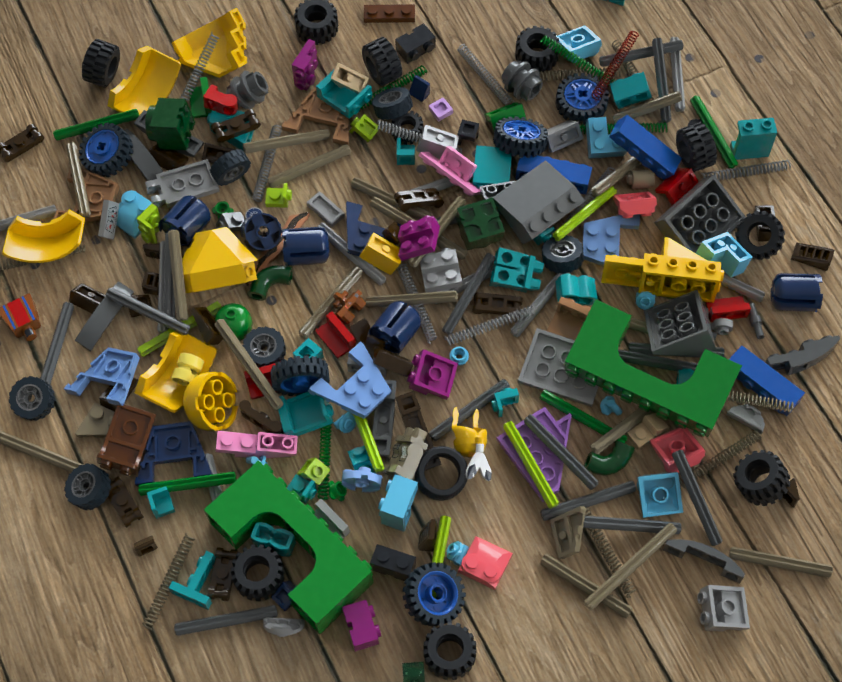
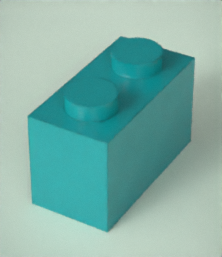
(630, 90)

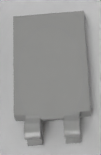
(181, 182)

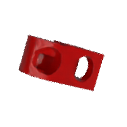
(219, 101)

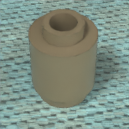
(640, 179)

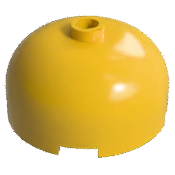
(207, 397)

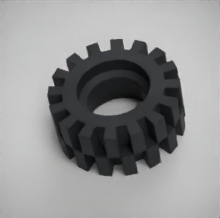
(408, 118)

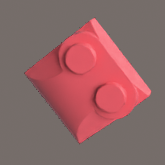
(635, 203)
(677, 440)
(485, 562)

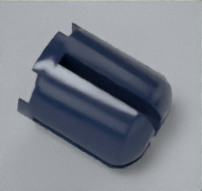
(187, 217)
(250, 230)
(305, 246)
(796, 292)
(396, 326)

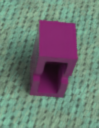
(364, 631)

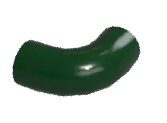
(266, 278)
(611, 463)

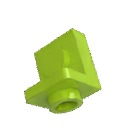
(364, 127)
(278, 196)
(314, 470)

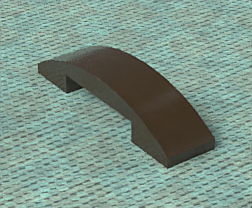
(412, 417)

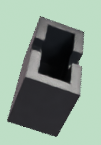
(416, 44)
(392, 562)

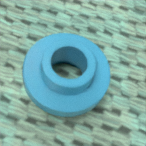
(459, 351)

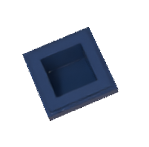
(419, 88)
(281, 595)

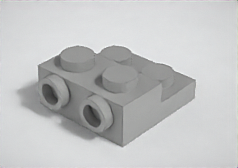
(441, 270)
(723, 608)

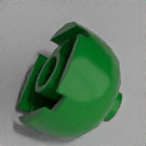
(237, 319)

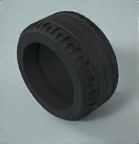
(459, 462)

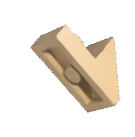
(349, 78)
(648, 429)

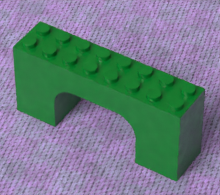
(688, 404)
(338, 572)

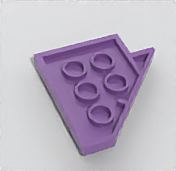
(547, 461)

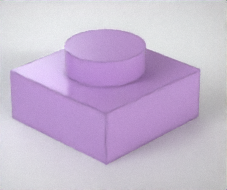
(440, 109)

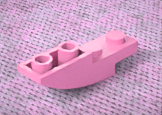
(266, 444)

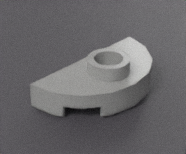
(748, 416)
(283, 626)

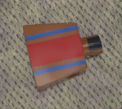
(21, 317)

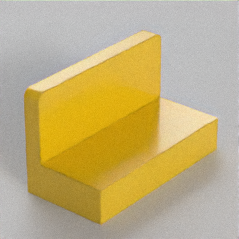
(381, 254)

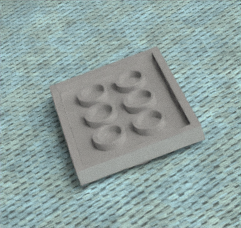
(546, 366)

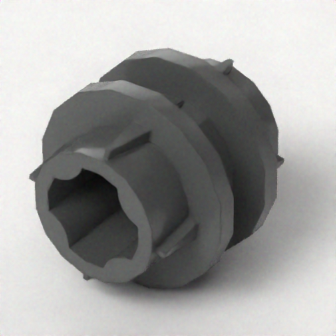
(522, 80)
(248, 89)

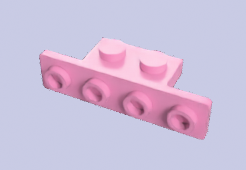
(455, 167)

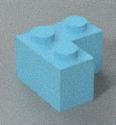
(598, 140)
(726, 250)
(396, 506)

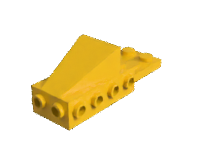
(674, 267)

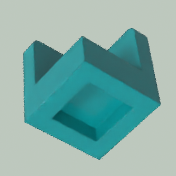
(405, 153)
(160, 502)

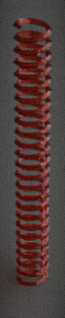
(608, 69)

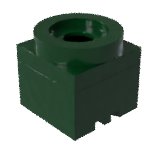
(170, 123)
(479, 224)

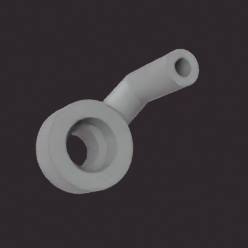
(721, 325)

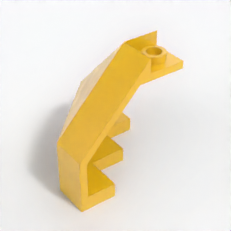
(228, 50)
(217, 261)

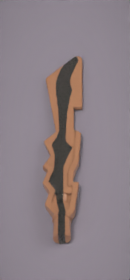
(270, 255)

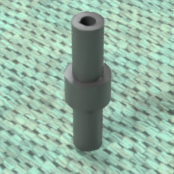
(756, 322)

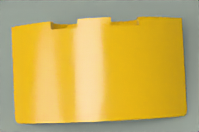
(150, 78)
(43, 242)
(157, 382)

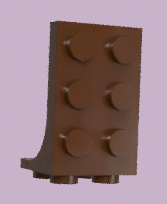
(126, 440)

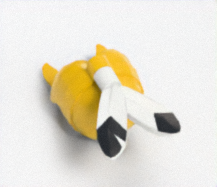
(472, 444)

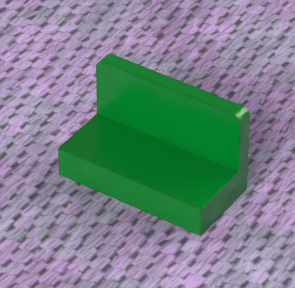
(196, 100)
(510, 110)

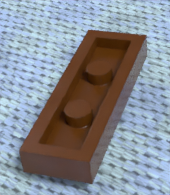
(389, 13)

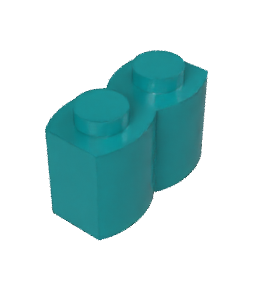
(580, 289)
(278, 539)

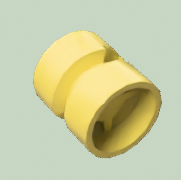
(188, 368)

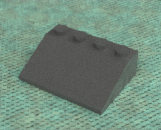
(537, 201)
(700, 215)
(679, 326)

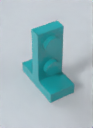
(196, 582)

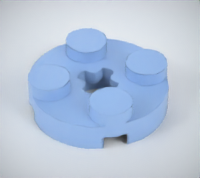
(362, 479)

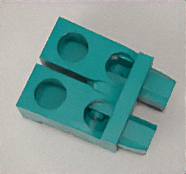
(515, 271)

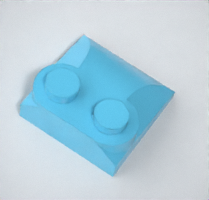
(581, 42)
(130, 207)
(660, 494)

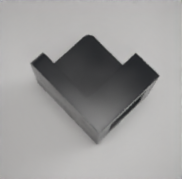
(468, 131)

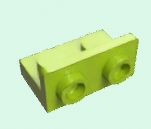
(148, 223)

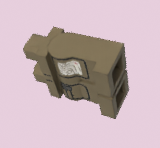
(406, 453)

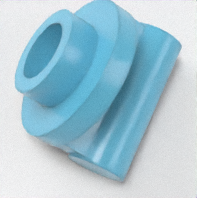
(645, 300)
(609, 405)
(345, 423)
(253, 459)
(456, 552)

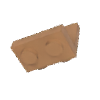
(568, 318)

